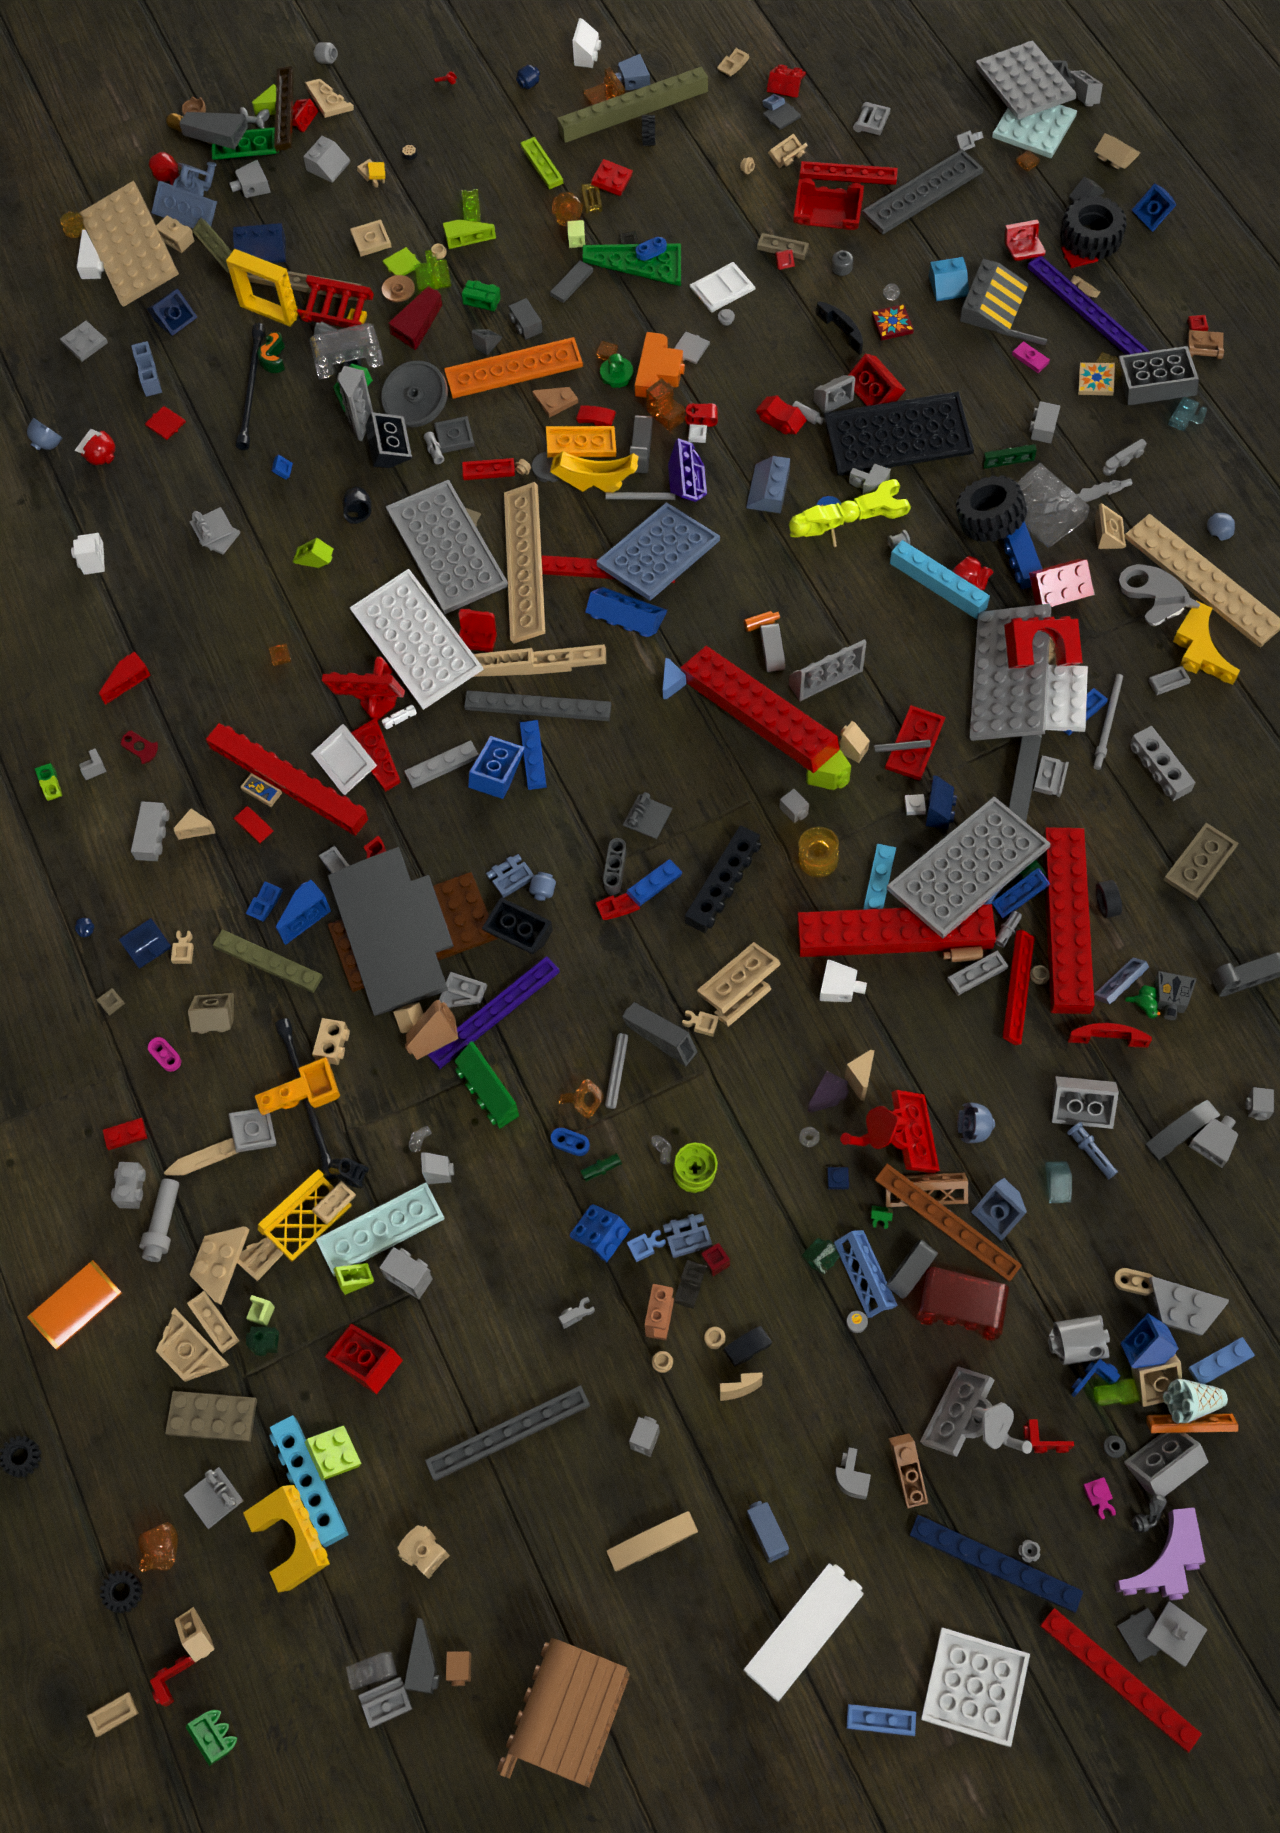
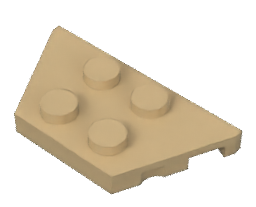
(218, 1261)
(187, 1350)

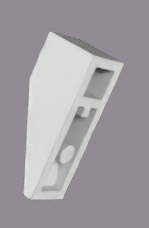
(88, 263)

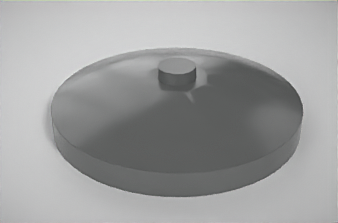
(415, 392)

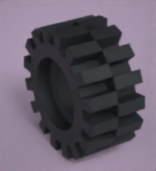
(648, 130)
(31, 1461)
(108, 1591)

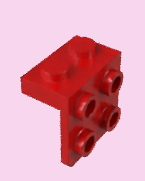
(785, 80)
(1023, 240)
(478, 629)

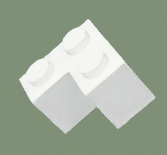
(89, 553)

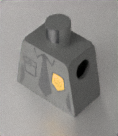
(1173, 993)

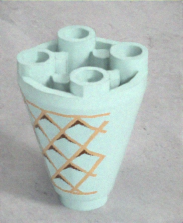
(1192, 1400)

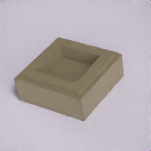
(110, 1001)

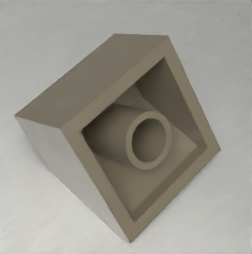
(211, 1013)

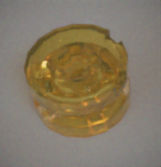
(72, 224)

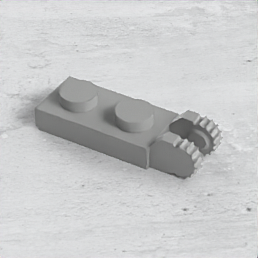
(1124, 457)

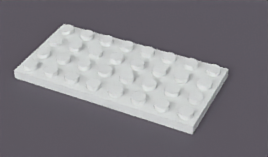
(416, 639)

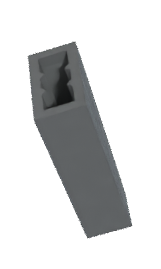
(215, 128)
(661, 1033)

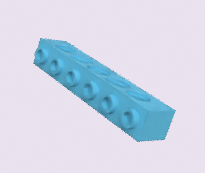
(281, 1432)

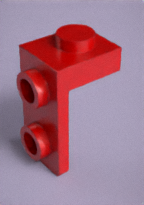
(1031, 1433)
(161, 1692)

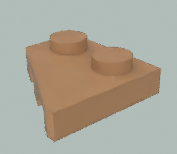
(555, 399)

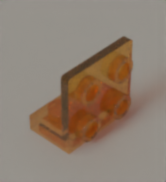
(609, 89)

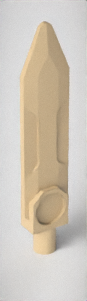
(202, 1158)

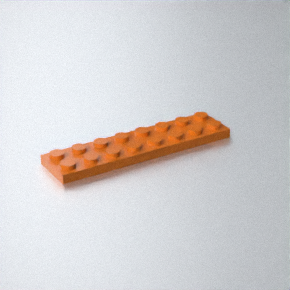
(513, 367)

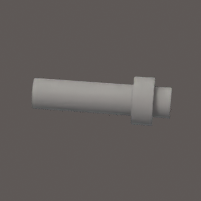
(156, 1241)

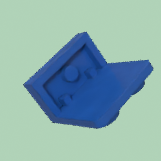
(600, 1231)

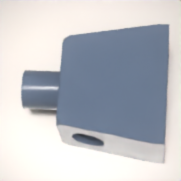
(633, 73)

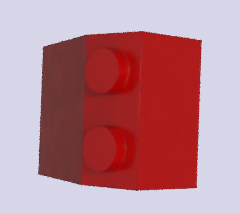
(364, 1358)

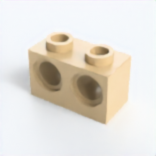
(326, 1041)

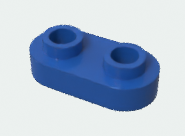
(651, 248)
(571, 1140)

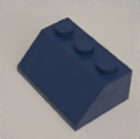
(261, 241)

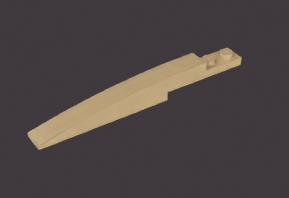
(539, 662)

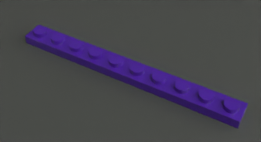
(1085, 307)

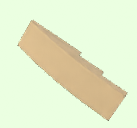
(652, 1541)

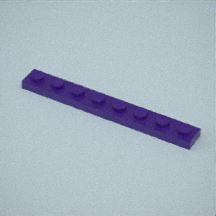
(496, 1010)

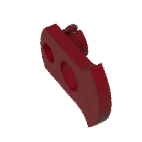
(149, 751)

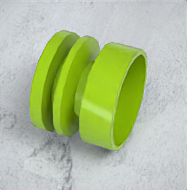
(705, 1163)

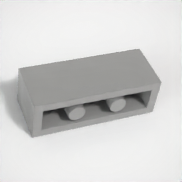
(150, 831)

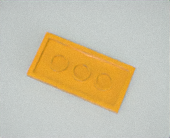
(581, 441)

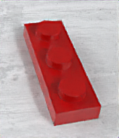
(488, 469)

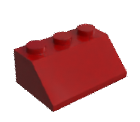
(875, 382)

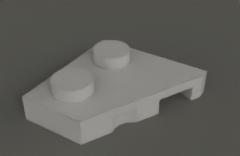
(462, 991)

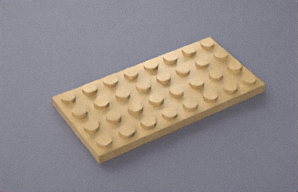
(128, 243)

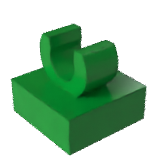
(881, 1213)

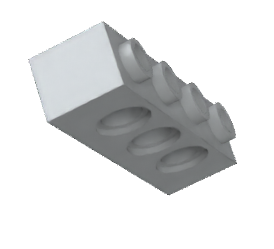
(1162, 754)

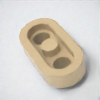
(1134, 1281)

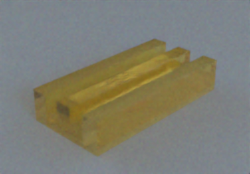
(593, 207)

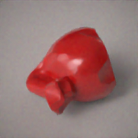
(164, 167)
(971, 571)

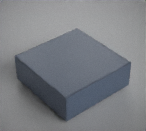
(773, 102)

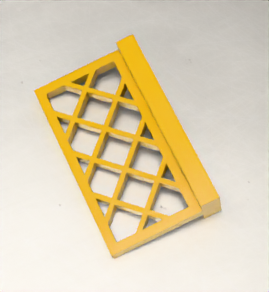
(288, 1207)

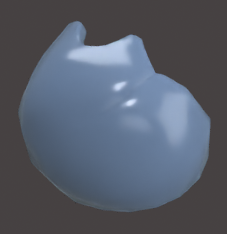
(1221, 525)

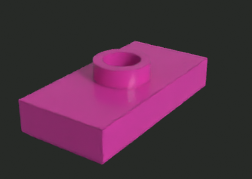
(1030, 357)

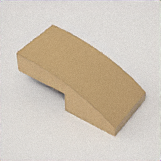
(734, 62)

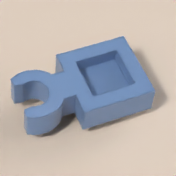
(643, 1247)

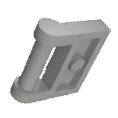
(876, 121)

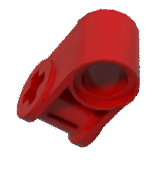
(703, 414)

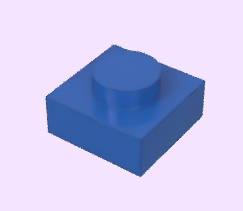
(282, 467)

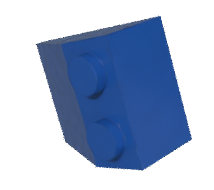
(495, 767)
(303, 911)

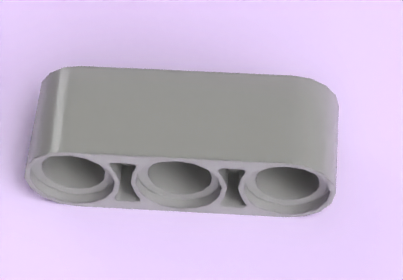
(772, 647)

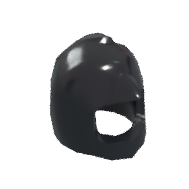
(356, 501)

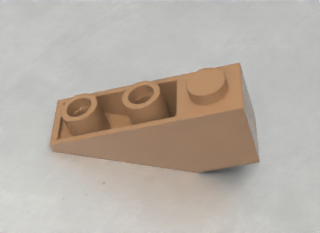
(908, 1470)

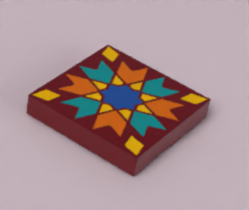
(892, 322)

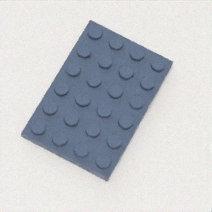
(658, 551)

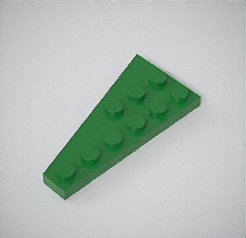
(623, 258)

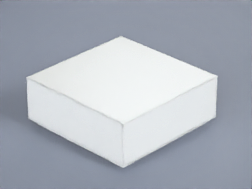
(697, 433)

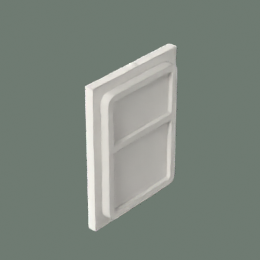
(722, 287)
(344, 759)

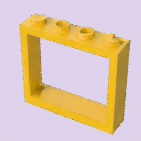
(239, 264)

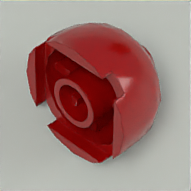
(99, 449)

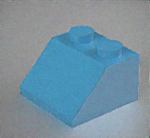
(949, 278)

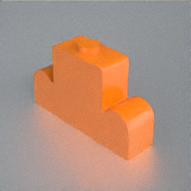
(657, 363)

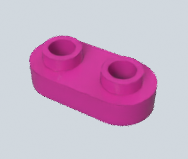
(165, 1055)

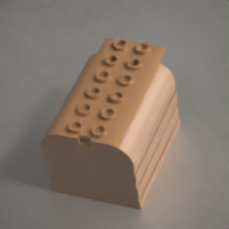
(567, 1713)

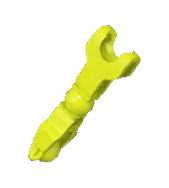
(822, 518)

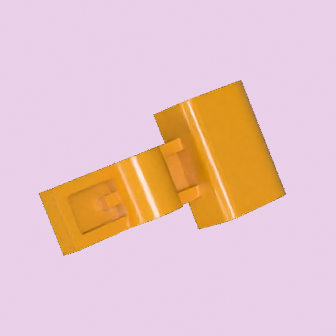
(315, 1083)

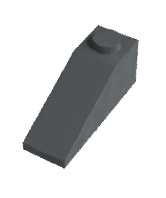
(421, 1669)

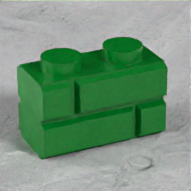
(481, 295)

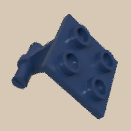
(145, 943)

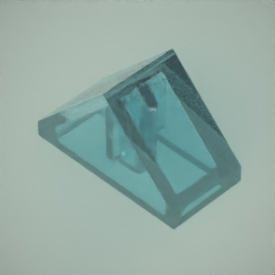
(1059, 1181)

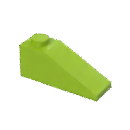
(464, 232)

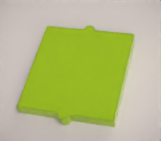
(401, 262)

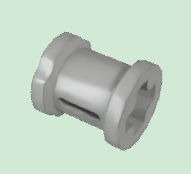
(893, 541)

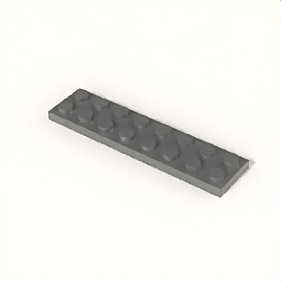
(922, 191)

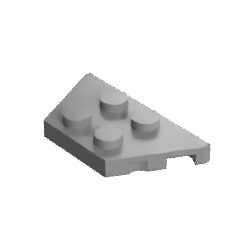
(1185, 1307)

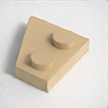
(259, 1258)

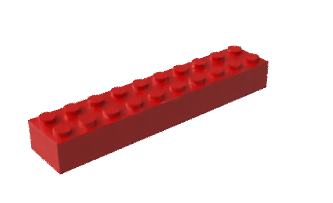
(760, 709)
(1068, 922)
(887, 932)

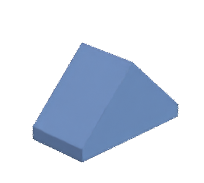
(673, 679)

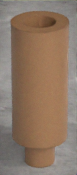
(964, 954)

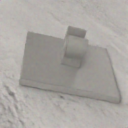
(1176, 1634)

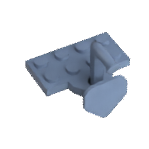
(185, 197)

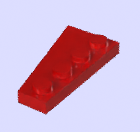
(373, 742)

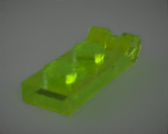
(471, 207)

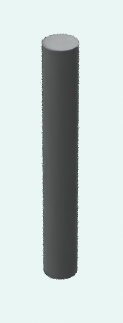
(1031, 338)
(902, 746)

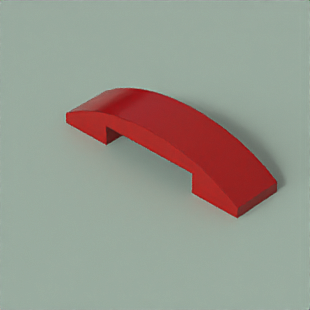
(1135, 1037)

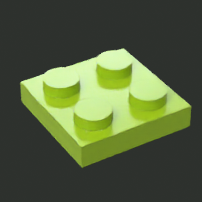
(332, 1453)

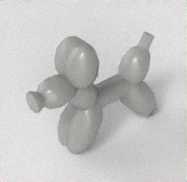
(262, 116)

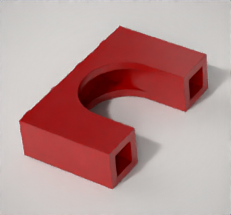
(1063, 632)

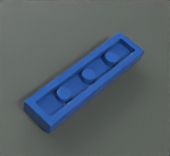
(533, 755)

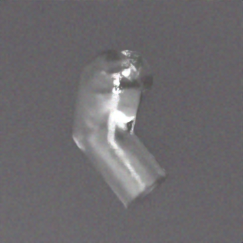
(417, 1138)
(663, 1147)

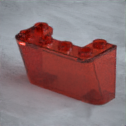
(963, 1301)

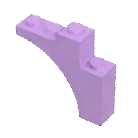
(1181, 1550)

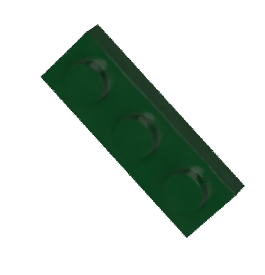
(1009, 456)

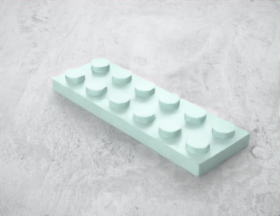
(380, 1228)

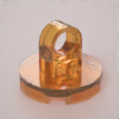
(566, 208)

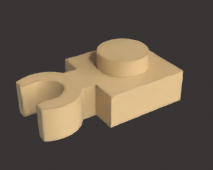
(363, 170)
(1086, 288)
(183, 950)
(704, 1023)

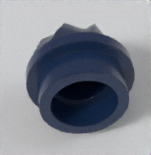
(84, 927)

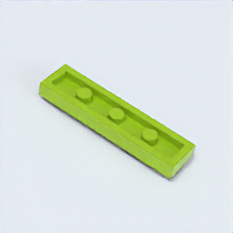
(541, 163)

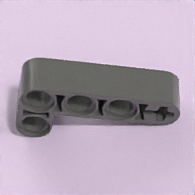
(642, 441)
(1234, 979)

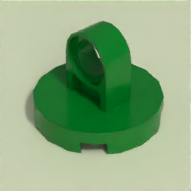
(616, 371)

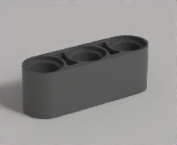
(614, 874)
(911, 1269)

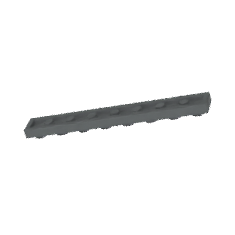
(538, 705)
(507, 1433)

